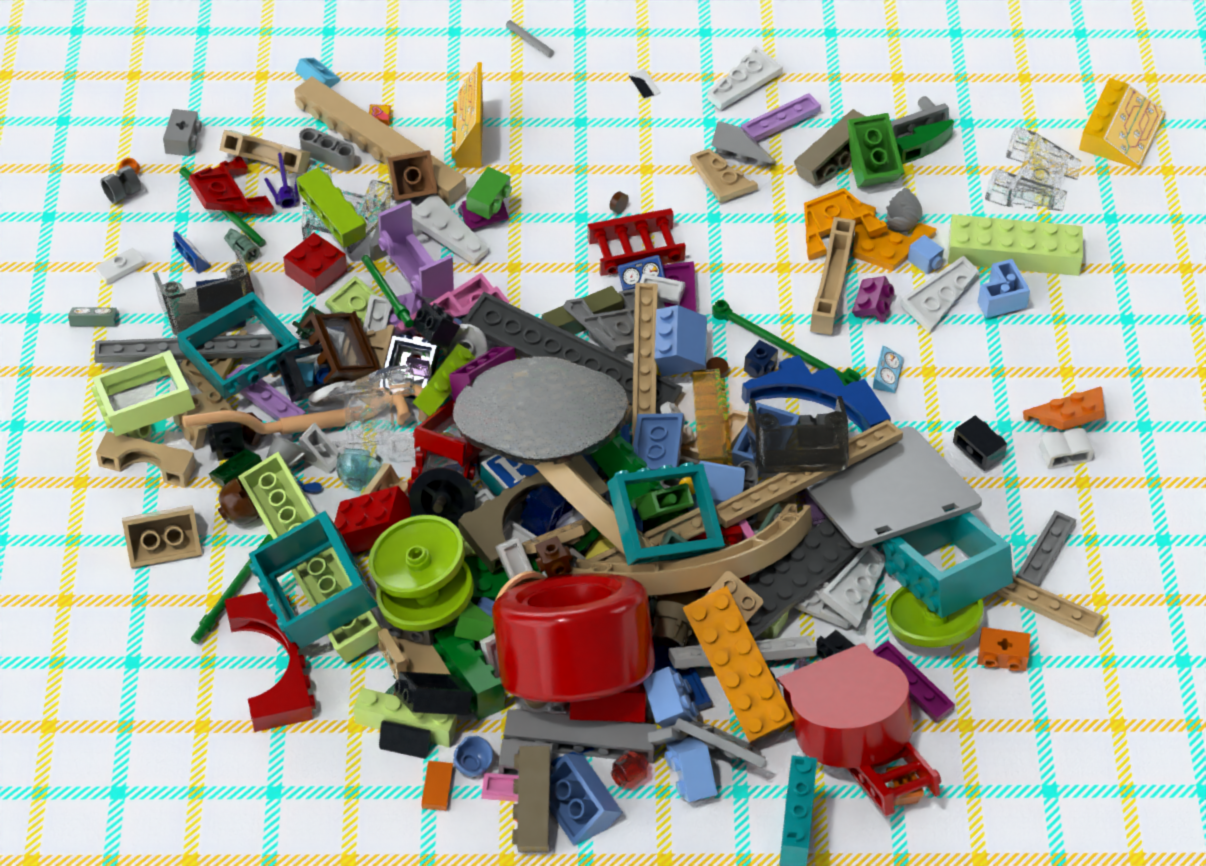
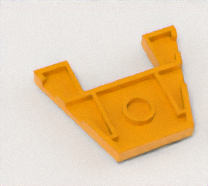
(841, 204)
(887, 248)

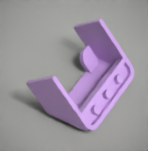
(425, 275)

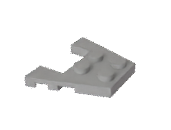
(612, 328)

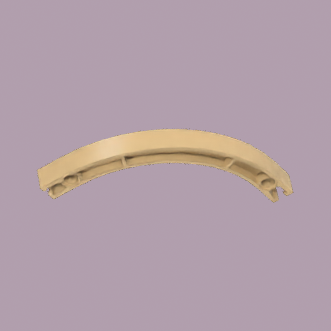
(587, 501)
(706, 569)

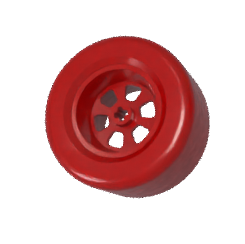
(573, 637)

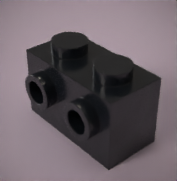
(436, 324)
(226, 439)
(980, 442)

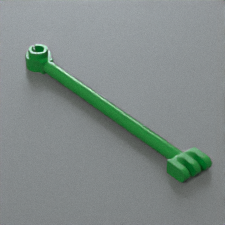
(722, 311)

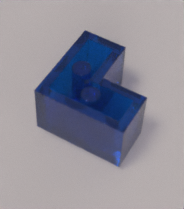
(543, 510)

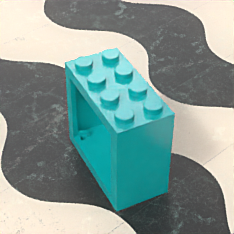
(295, 549)
(961, 584)

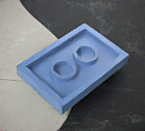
(659, 439)

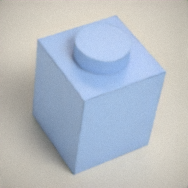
(925, 254)

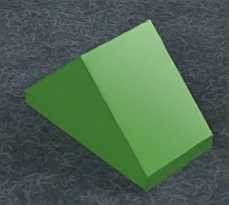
(473, 623)

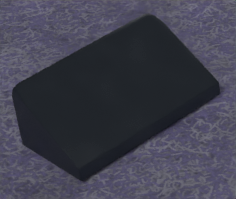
(404, 739)

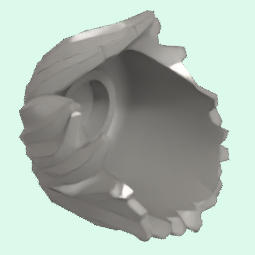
(904, 211)

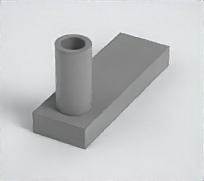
(929, 114)

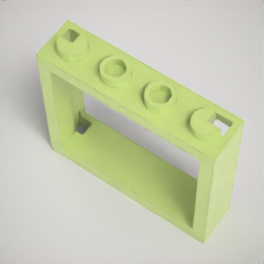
(146, 411)

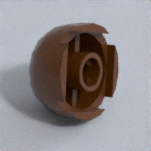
(236, 503)

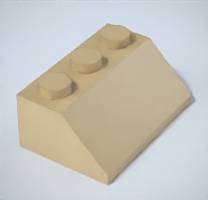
(161, 536)

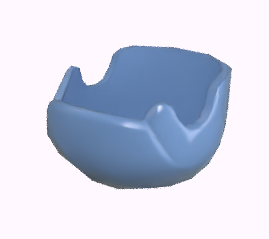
(473, 756)

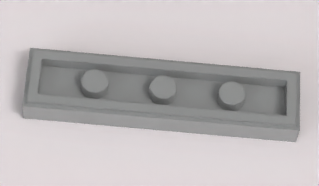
(1046, 548)

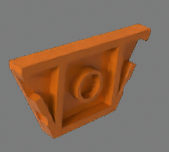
(1069, 411)

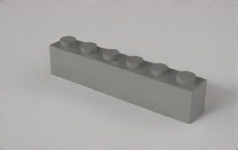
(608, 738)

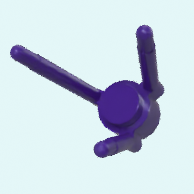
(286, 195)

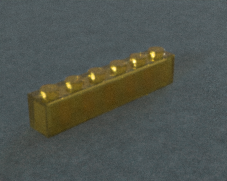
(711, 417)

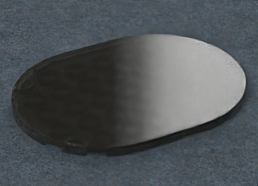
(540, 410)

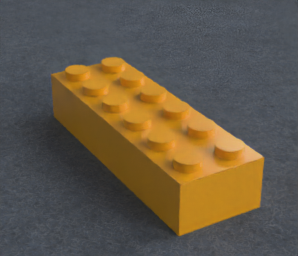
(738, 664)

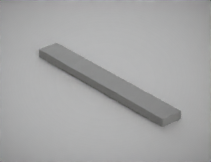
(218, 347)

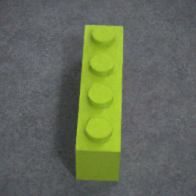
(331, 207)
(439, 385)

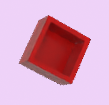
(315, 264)

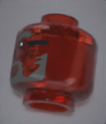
(629, 769)

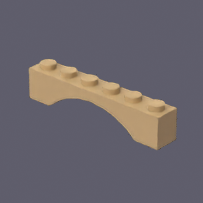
(833, 276)

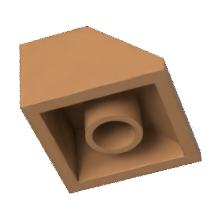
(411, 174)

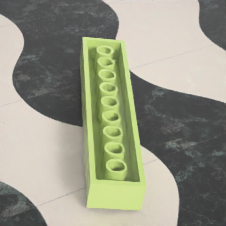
(284, 507)

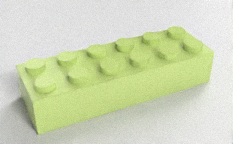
(1030, 244)

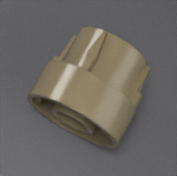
(671, 624)

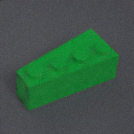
(471, 669)

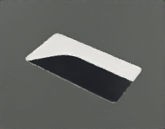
(644, 83)

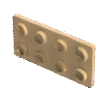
(409, 655)

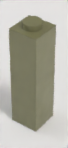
(598, 302)

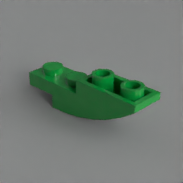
(924, 140)

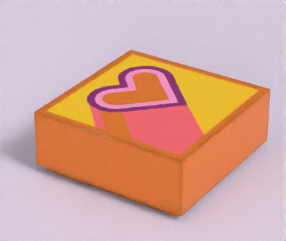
(381, 112)

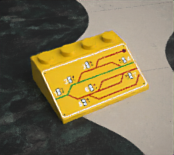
(469, 121)
(1121, 125)

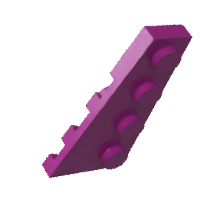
(685, 273)

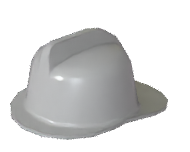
(290, 451)

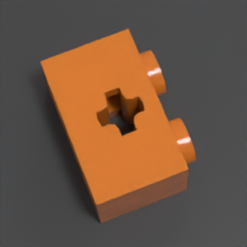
(1003, 649)

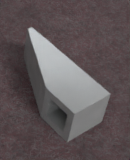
(737, 140)

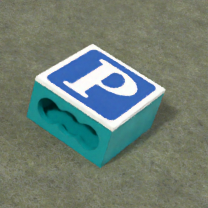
(503, 473)

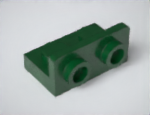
(235, 467)

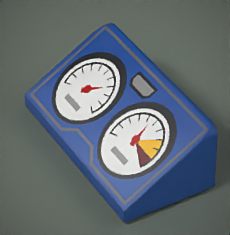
(190, 253)
(632, 272)

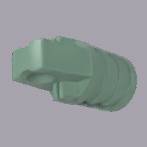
(244, 244)

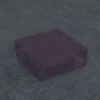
(420, 366)

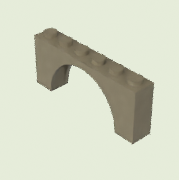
(485, 525)

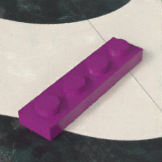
(921, 689)

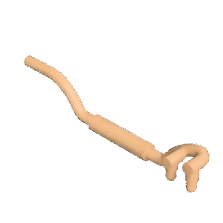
(297, 423)

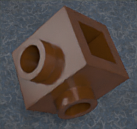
(555, 562)

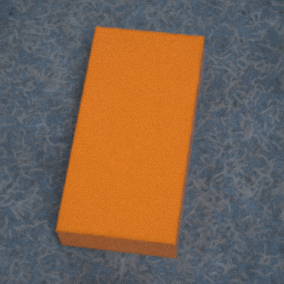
(437, 785)

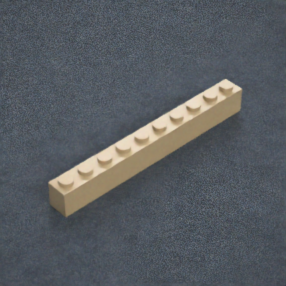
(370, 133)

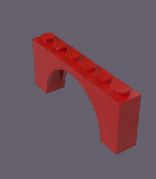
(288, 699)

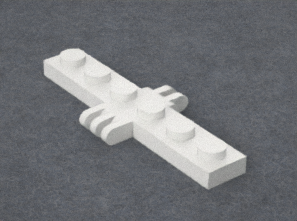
(771, 649)

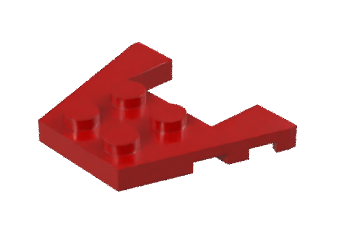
(220, 192)

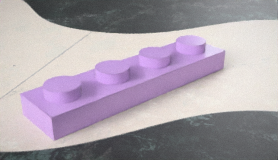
(782, 117)
(269, 398)

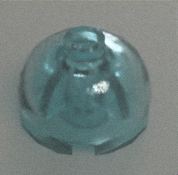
(357, 468)

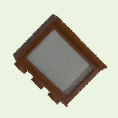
(342, 344)

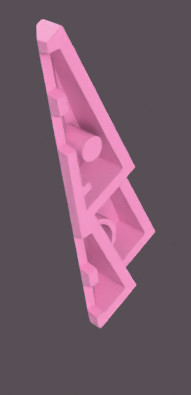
(463, 298)

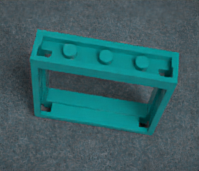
(224, 320)
(626, 525)
(798, 811)

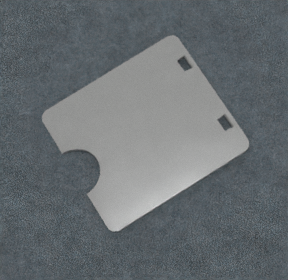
(893, 491)

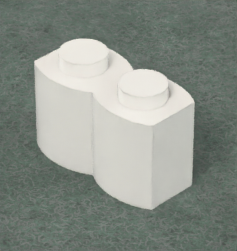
(1066, 448)

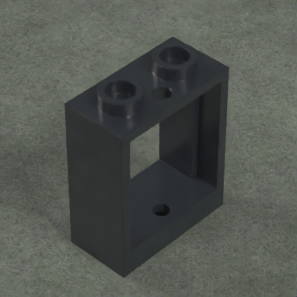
(292, 376)
(433, 693)

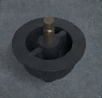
(442, 494)

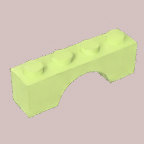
(374, 707)

